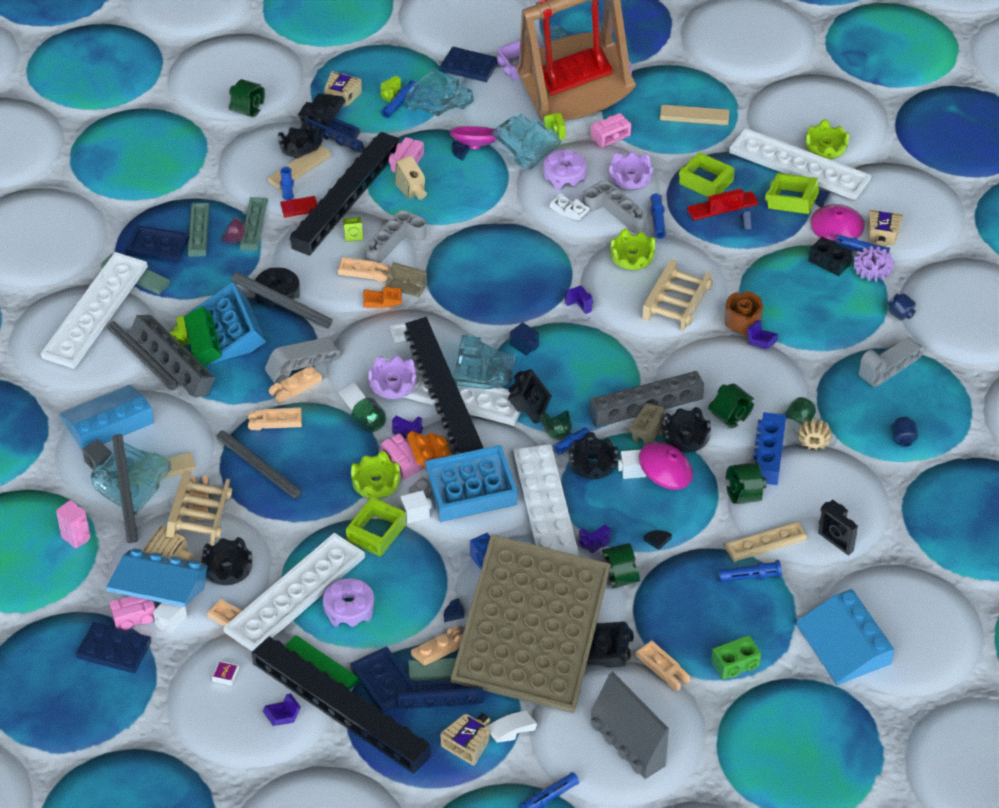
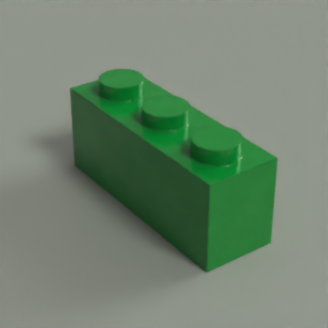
(202, 336)

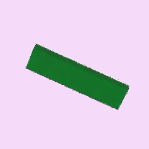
(322, 662)

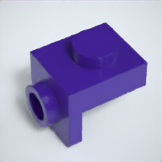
(581, 297)
(761, 337)
(404, 427)
(595, 540)
(282, 712)

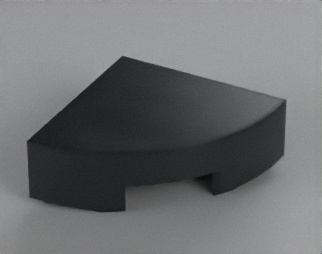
(657, 538)

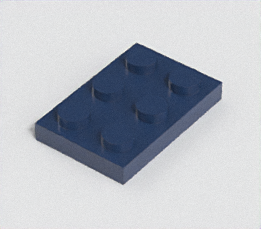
(469, 64)
(157, 243)
(113, 647)
(382, 678)

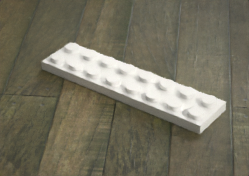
(796, 161)
(94, 310)
(483, 403)
(544, 499)
(294, 592)

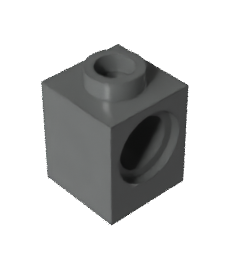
(95, 454)

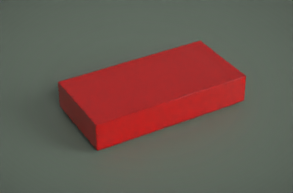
(298, 206)

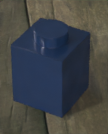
(524, 338)

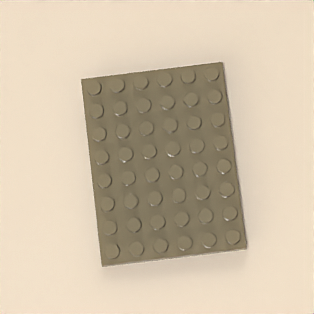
(531, 623)

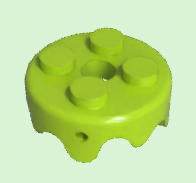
(818, 137)
(627, 243)
(379, 467)

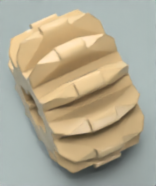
(814, 434)

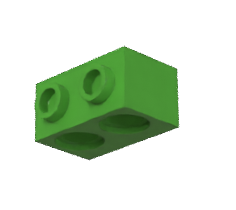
(736, 657)

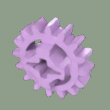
(873, 263)

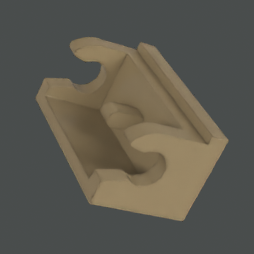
(408, 279)
(648, 423)

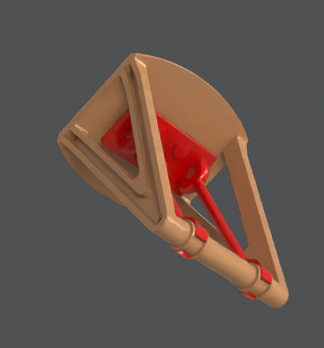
(577, 71)

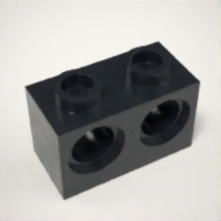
(830, 256)

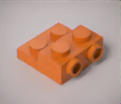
(428, 447)

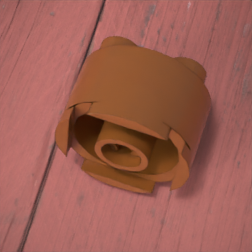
(743, 311)

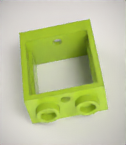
(795, 183)
(703, 186)
(368, 541)

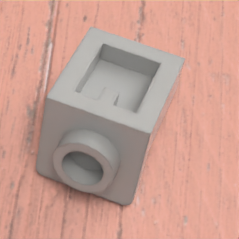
(422, 485)

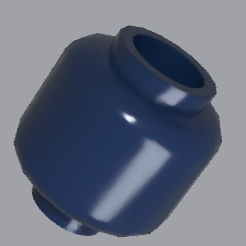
(902, 306)
(904, 431)

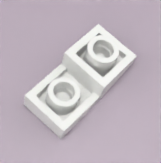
(568, 208)
(351, 395)
(508, 726)

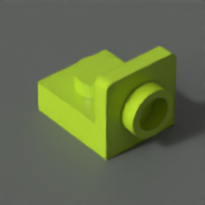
(390, 88)
(556, 122)
(353, 229)
(180, 332)

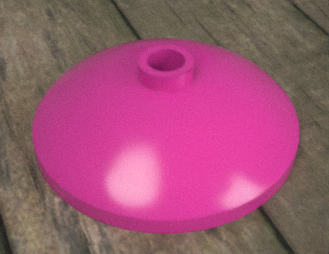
(473, 136)
(835, 220)
(666, 465)

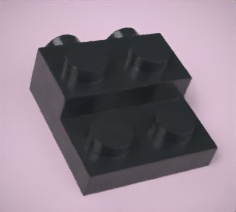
(322, 109)
(529, 395)
(837, 527)
(611, 644)

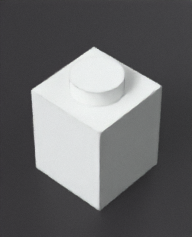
(630, 464)
(415, 506)
(169, 616)

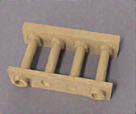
(665, 284)
(179, 510)

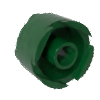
(246, 98)
(731, 405)
(745, 483)
(623, 565)

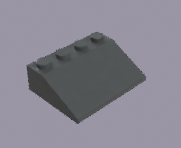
(630, 727)

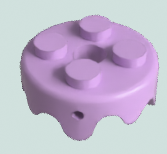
(632, 163)
(559, 174)
(395, 368)
(348, 612)

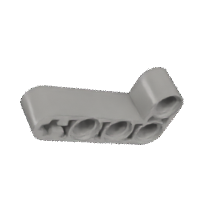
(617, 203)
(401, 225)
(299, 356)
(879, 368)

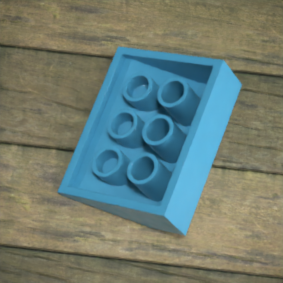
(234, 322)
(108, 415)
(471, 483)
(158, 578)
(846, 637)

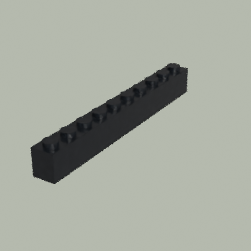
(343, 194)
(442, 386)
(341, 704)

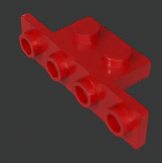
(722, 203)

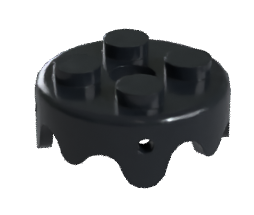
(300, 141)
(288, 284)
(686, 421)
(590, 448)
(227, 551)

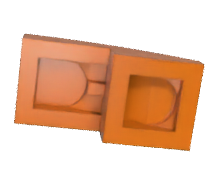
(377, 299)

